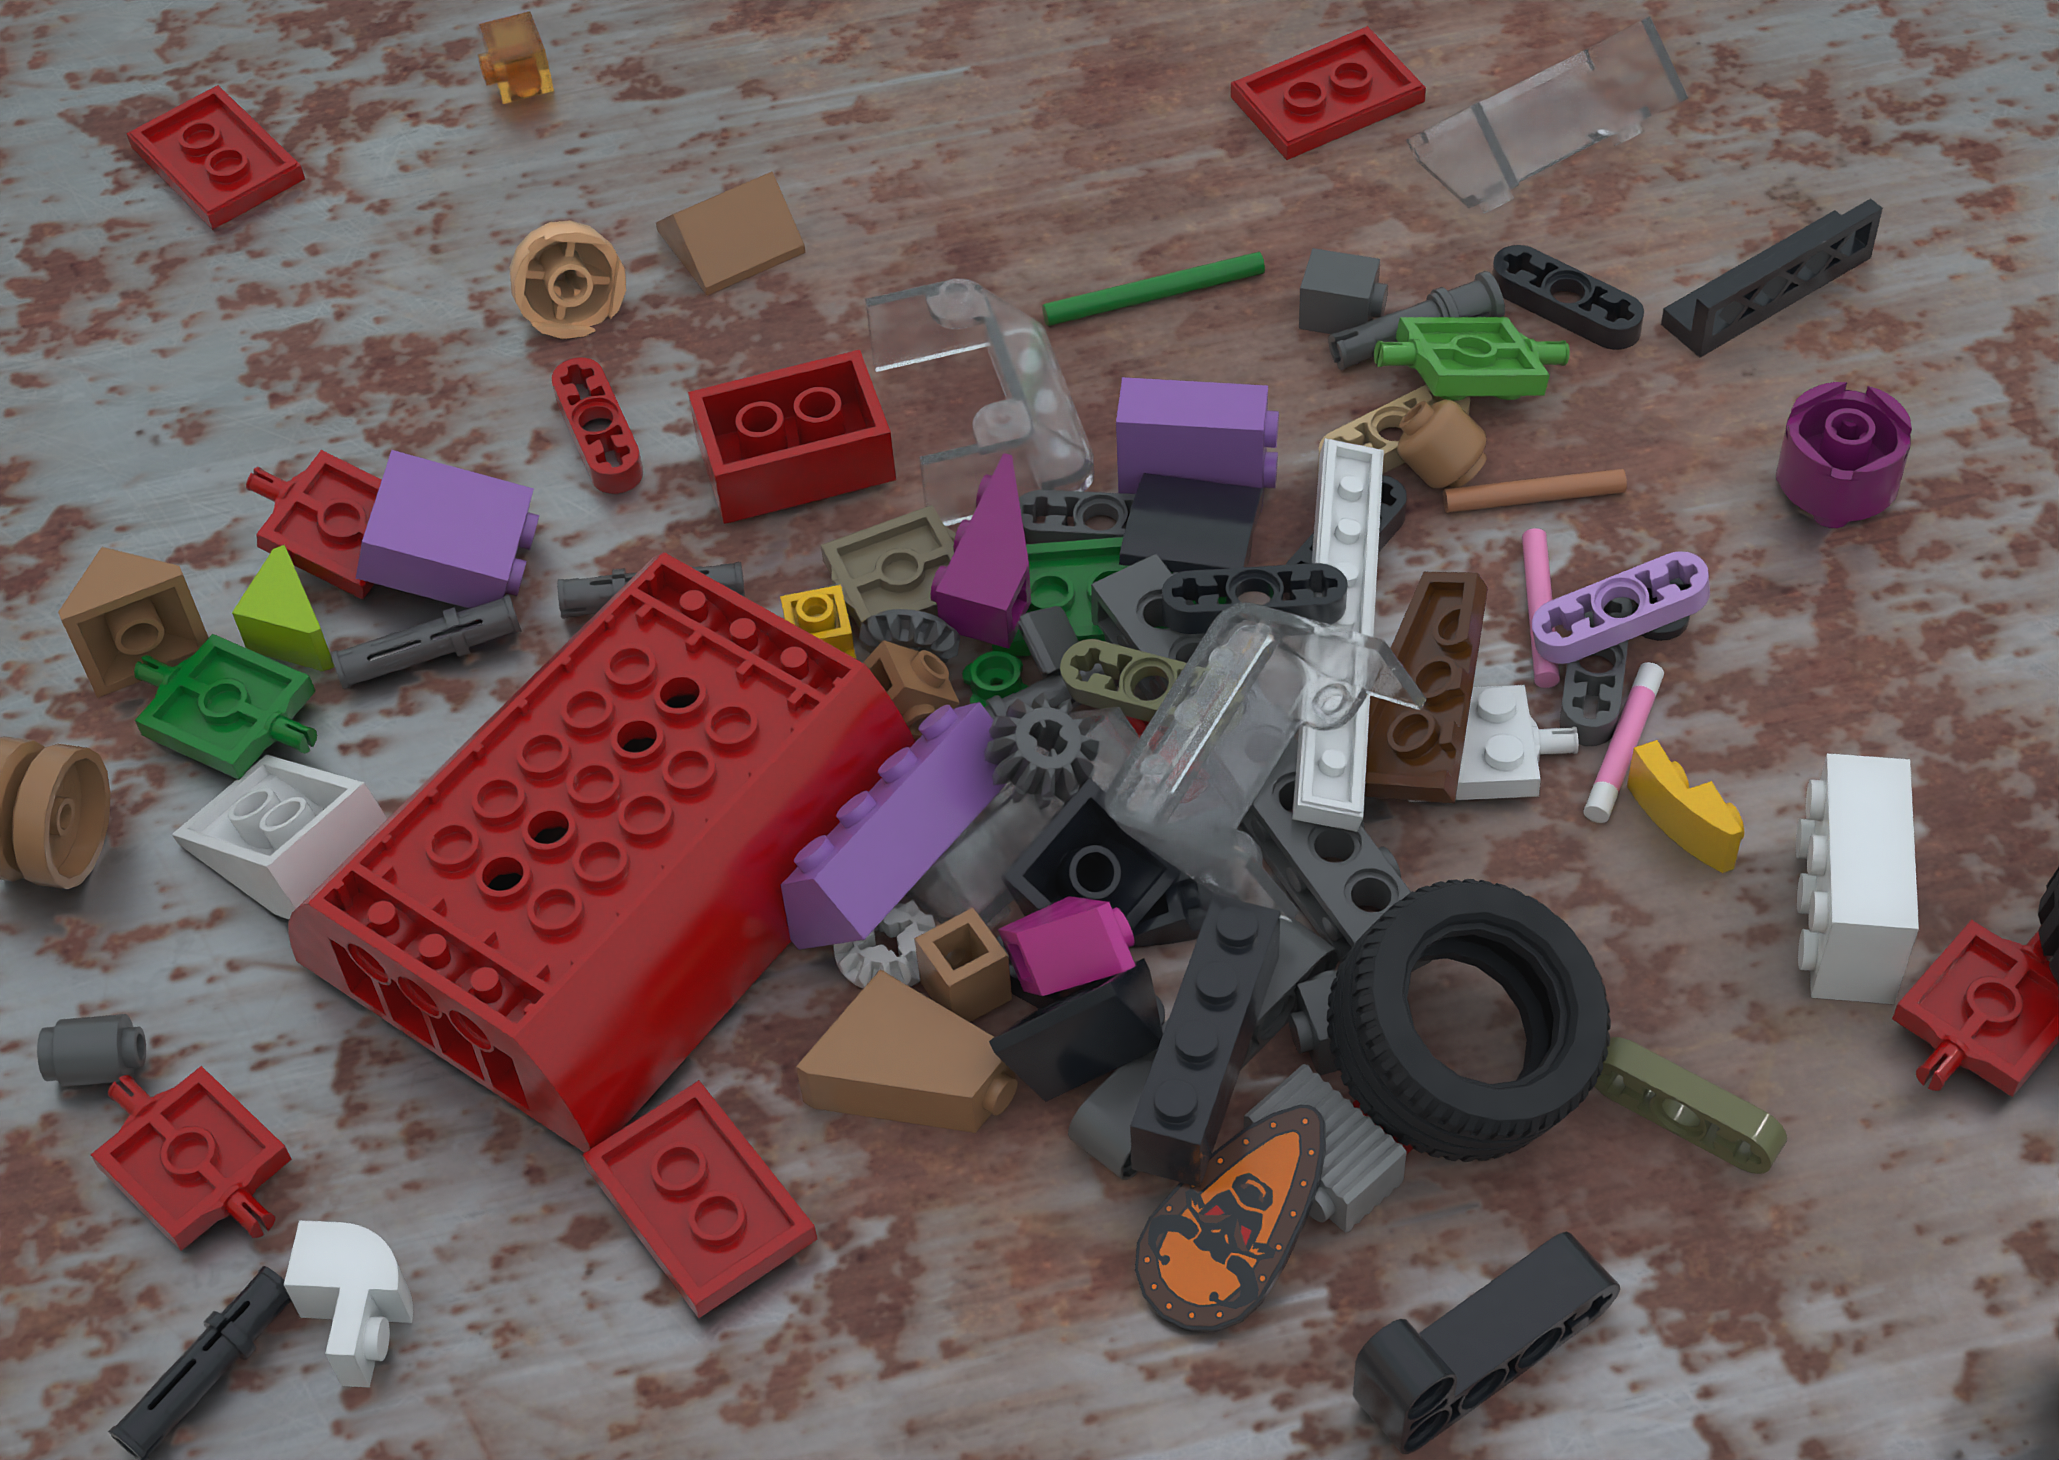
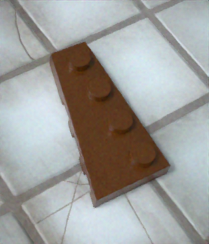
(1421, 751)

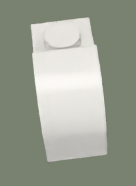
(356, 1281)

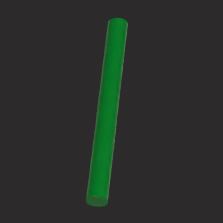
(1153, 288)

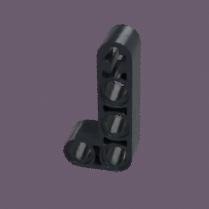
(1433, 1378)

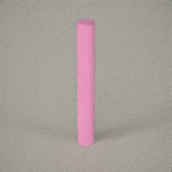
(1538, 593)

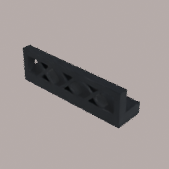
(1773, 279)

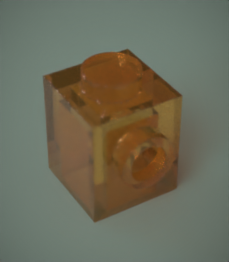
(514, 58)

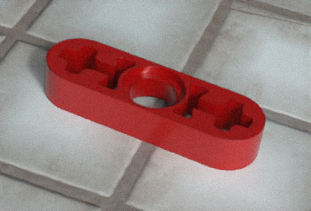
(594, 445)

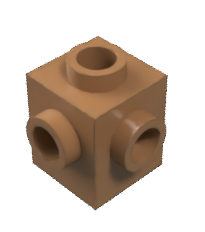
(913, 681)

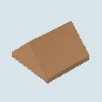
(734, 234)
(127, 611)

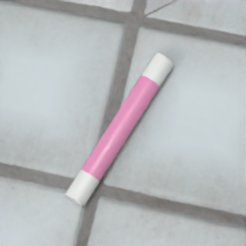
(1622, 743)

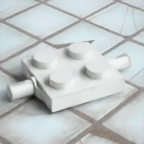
(1506, 746)

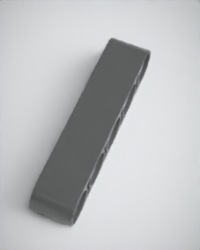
(1106, 1115)

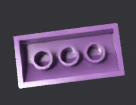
(892, 831)

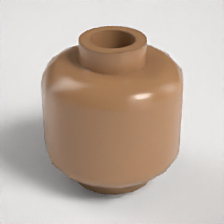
(1442, 444)

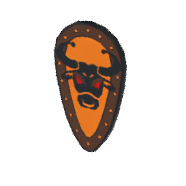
(1224, 1244)

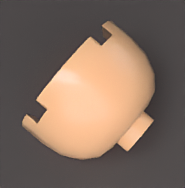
(566, 279)

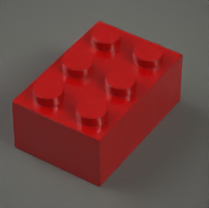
(792, 436)

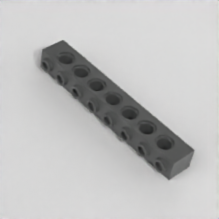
(1327, 892)

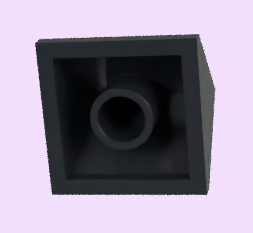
(1088, 858)
(1084, 1033)

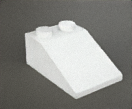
(282, 830)

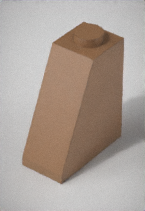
(906, 1062)

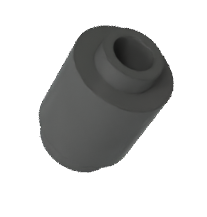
(90, 1050)

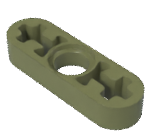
(1121, 664)
(1690, 1107)

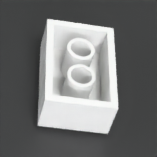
(1858, 879)

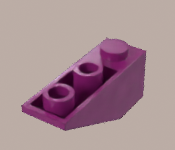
(989, 572)

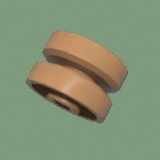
(51, 812)

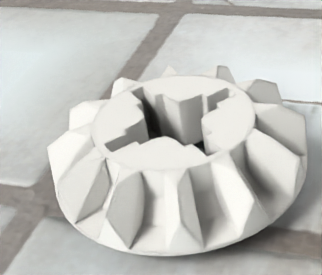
(863, 959)

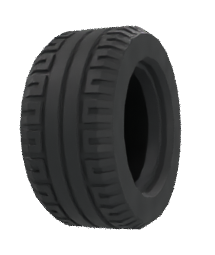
(1541, 971)

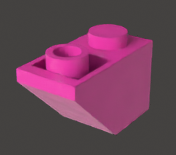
(1068, 945)

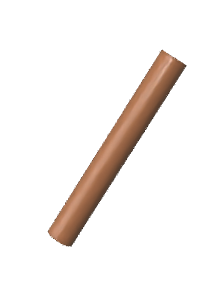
(1534, 490)

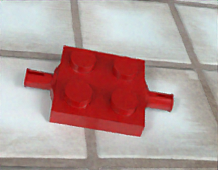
(320, 518)
(1984, 1009)
(191, 1157)

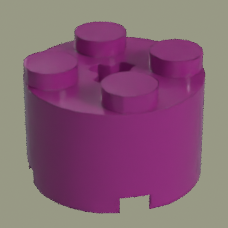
(1844, 453)

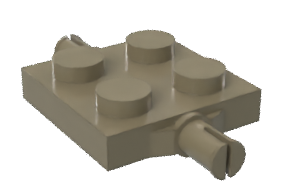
(890, 564)

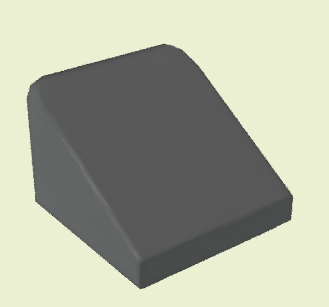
(1047, 637)

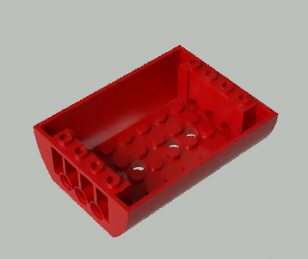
(671, 866)

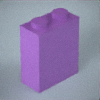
(1195, 433)
(446, 533)

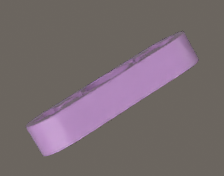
(1632, 584)

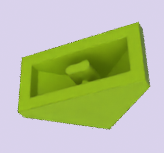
(278, 617)

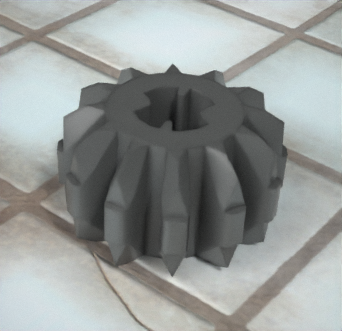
(1049, 728)

